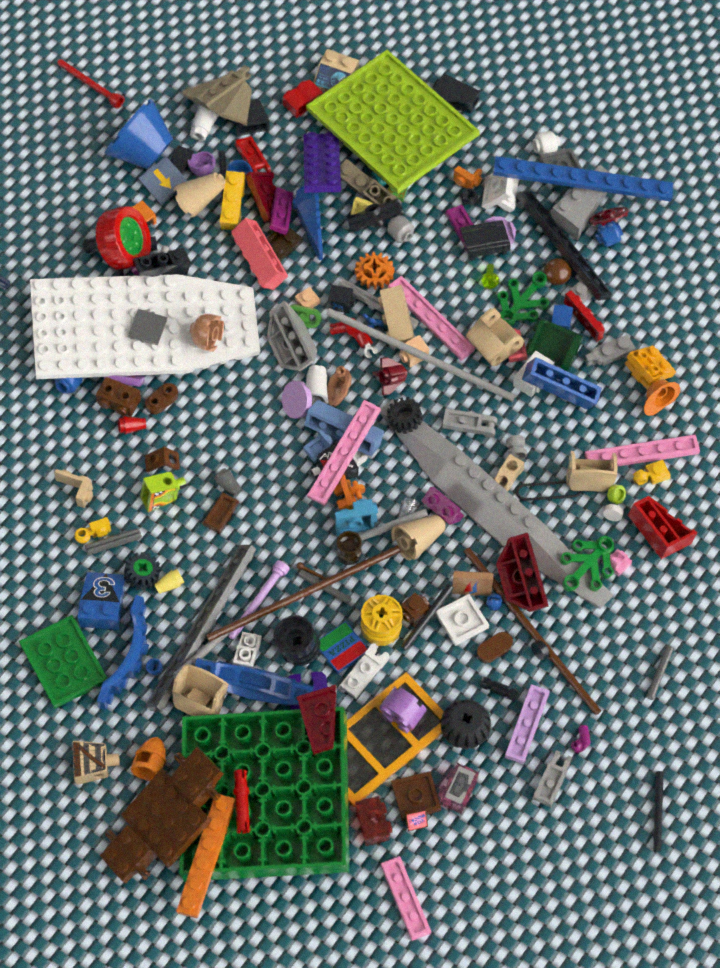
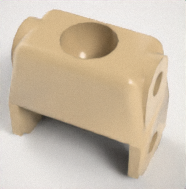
(494, 337)
(591, 474)
(198, 691)

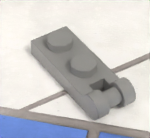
(469, 422)

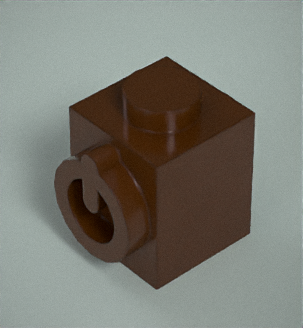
(414, 608)

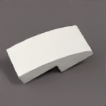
(247, 649)

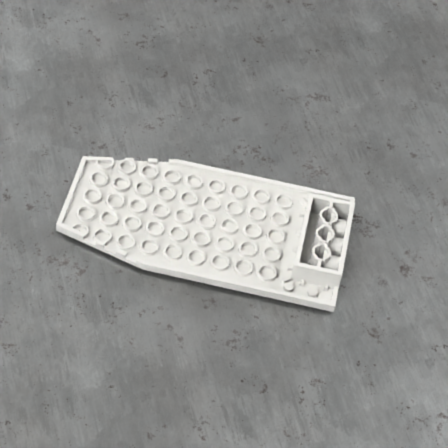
(87, 320)

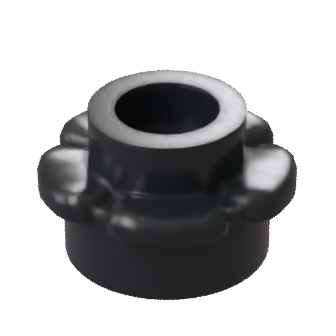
(469, 193)

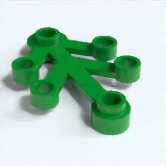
(521, 302)
(590, 561)

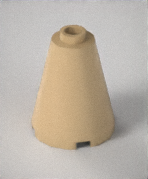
(199, 192)
(417, 535)

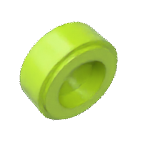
(616, 494)

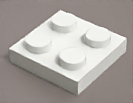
(462, 619)

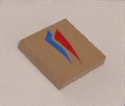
(472, 583)

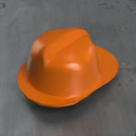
(660, 395)

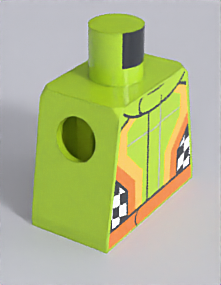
(160, 490)

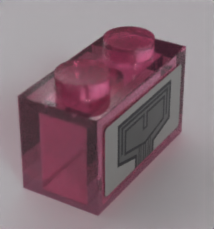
(459, 788)

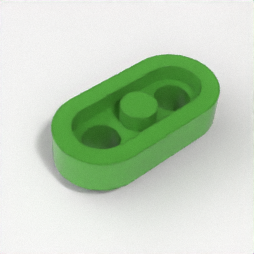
(305, 312)

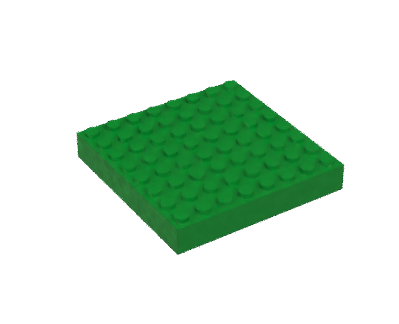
(293, 798)

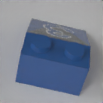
(101, 601)

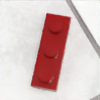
(584, 316)

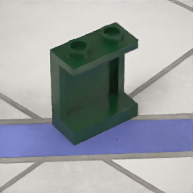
(555, 343)

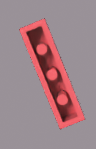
(259, 254)

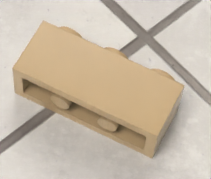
(396, 313)

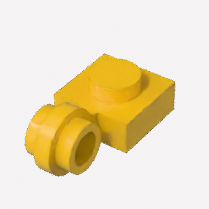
(655, 472)
(97, 529)

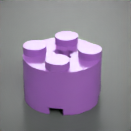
(402, 709)

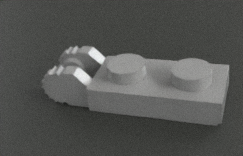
(551, 780)

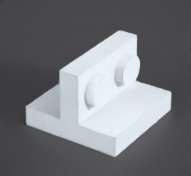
(500, 192)

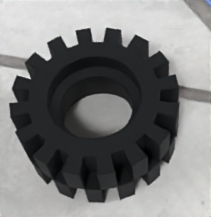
(404, 406)

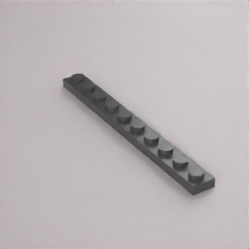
(202, 625)

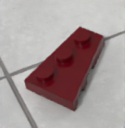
(263, 192)
(319, 713)

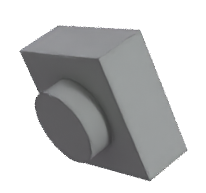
(582, 291)

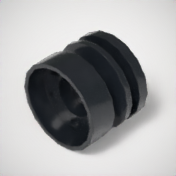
(297, 630)

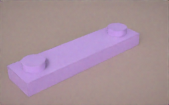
(527, 724)

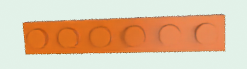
(206, 857)

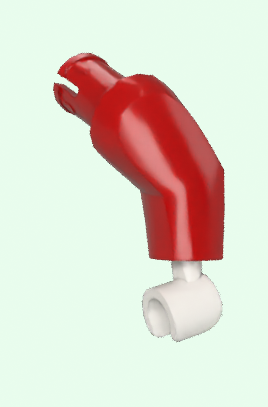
(362, 338)

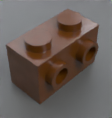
(118, 397)

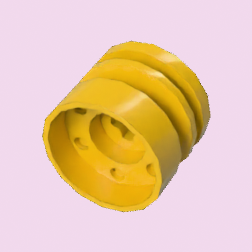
(381, 630)

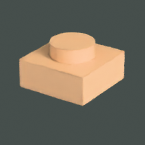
(307, 298)

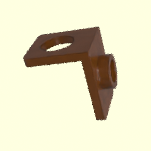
(160, 458)

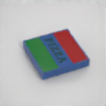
(342, 647)

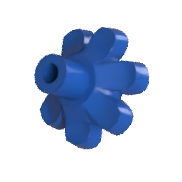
(372, 322)

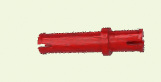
(241, 796)

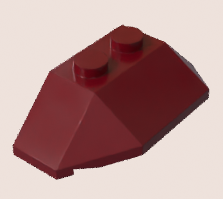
(521, 574)

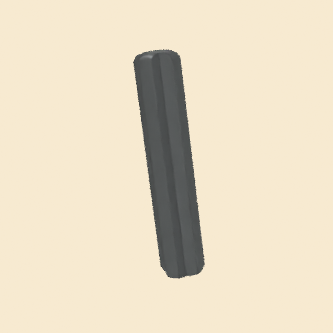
(113, 541)

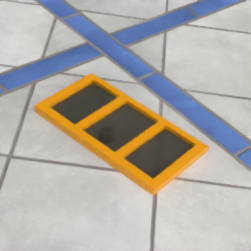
(379, 747)

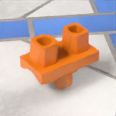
(344, 487)

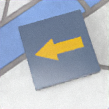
(162, 179)

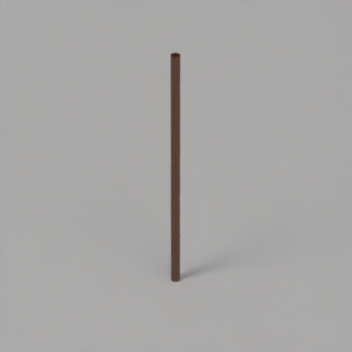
(303, 593)
(536, 636)

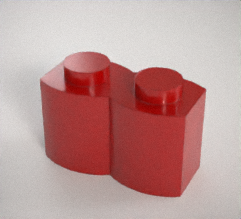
(297, 99)

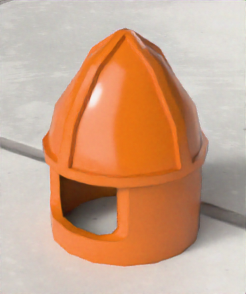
(149, 759)

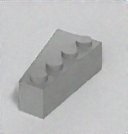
(577, 207)

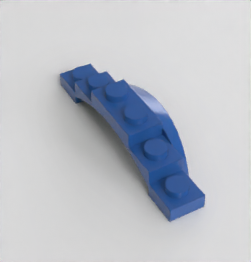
(132, 662)
(256, 683)

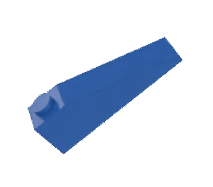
(309, 217)

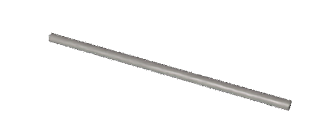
(420, 354)

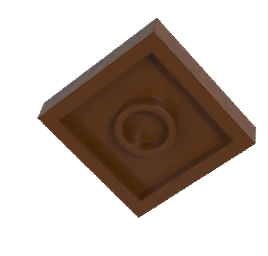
(416, 792)

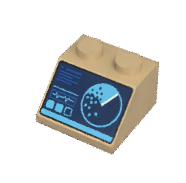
(333, 69)

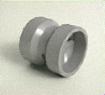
(516, 446)

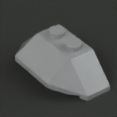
(290, 338)

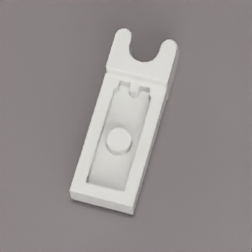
(364, 671)

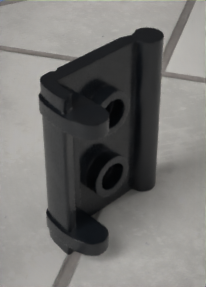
(485, 239)

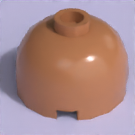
(206, 331)

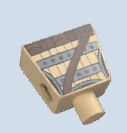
(92, 761)

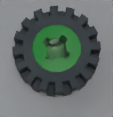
(144, 577)

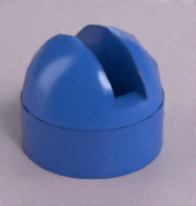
(494, 604)
(150, 666)

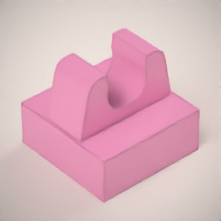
(619, 562)

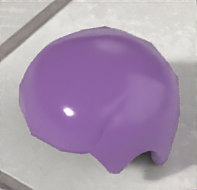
(202, 163)

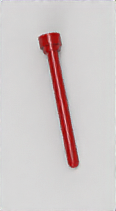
(115, 99)

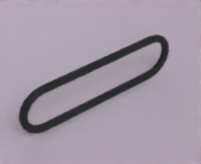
(544, 498)

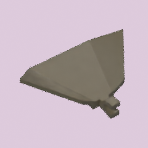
(224, 96)

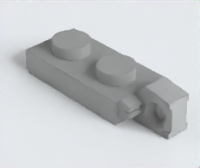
(610, 351)

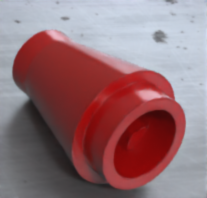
(131, 424)

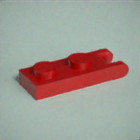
(251, 154)

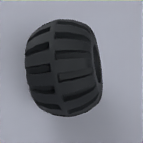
(458, 731)

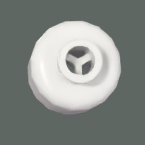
(546, 142)

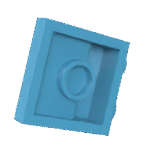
(358, 519)

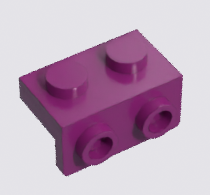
(442, 506)

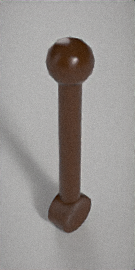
(300, 565)

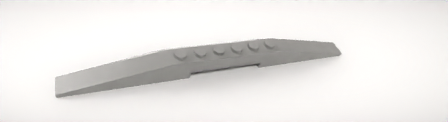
(491, 504)

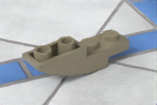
(364, 185)

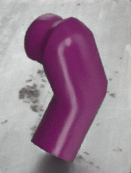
(583, 740)

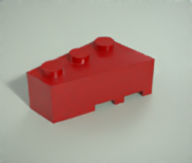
(660, 528)

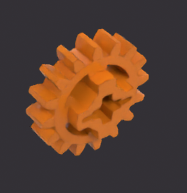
(365, 272)

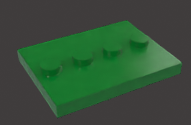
(63, 661)

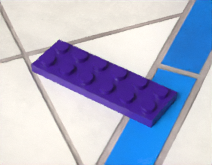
(321, 163)

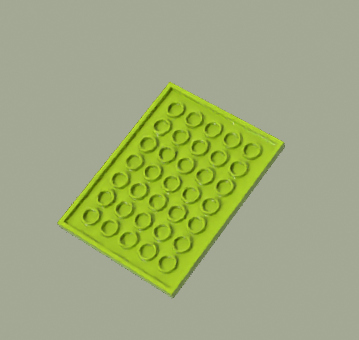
(392, 121)

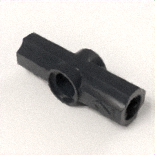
(375, 215)

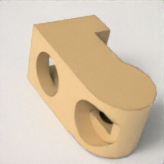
(509, 472)

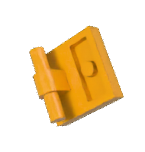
(648, 366)

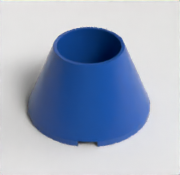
(141, 138)

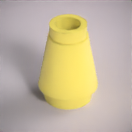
(169, 582)

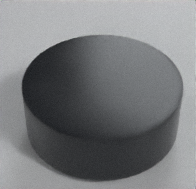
(540, 650)

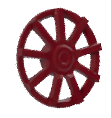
(609, 215)

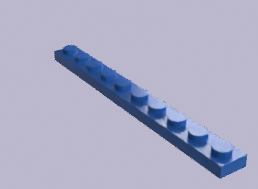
(583, 178)

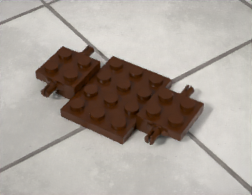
(164, 817)

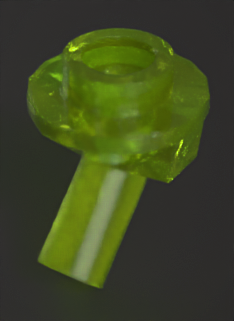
(490, 280)

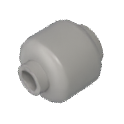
(400, 229)

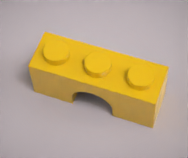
(232, 199)

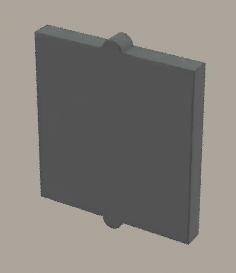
(147, 327)

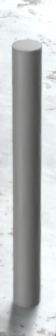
(388, 526)
(202, 652)

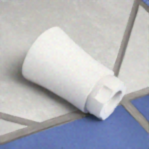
(202, 123)
(317, 383)

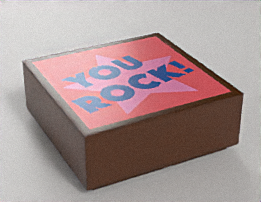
(416, 818)

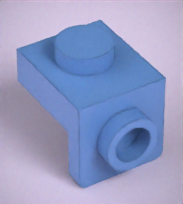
(318, 445)

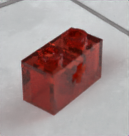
(373, 832)

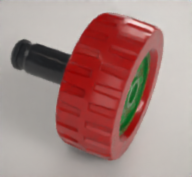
(120, 237)

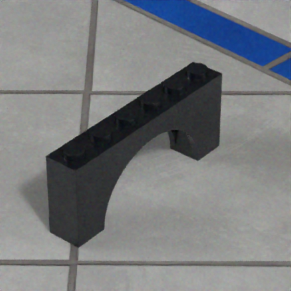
(457, 94)

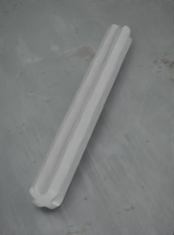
(369, 299)

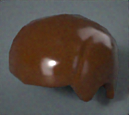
(557, 271)

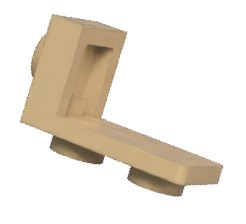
(82, 482)

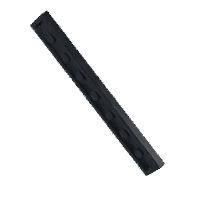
(564, 245)

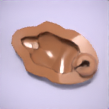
(338, 386)

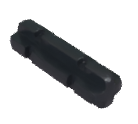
(499, 688)

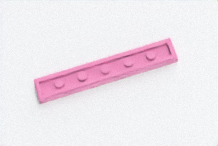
(434, 320)
(648, 451)
(344, 452)

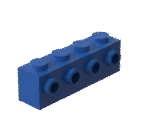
(561, 383)

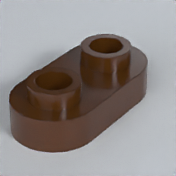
(162, 397)

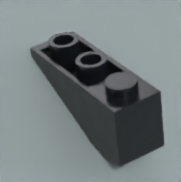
(162, 263)

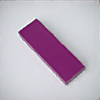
(281, 211)
(458, 218)

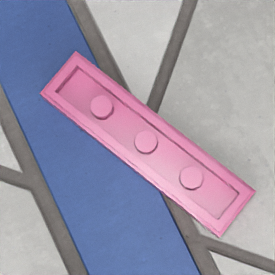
(405, 898)

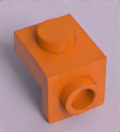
(466, 179)

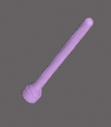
(279, 569)

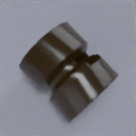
(349, 547)

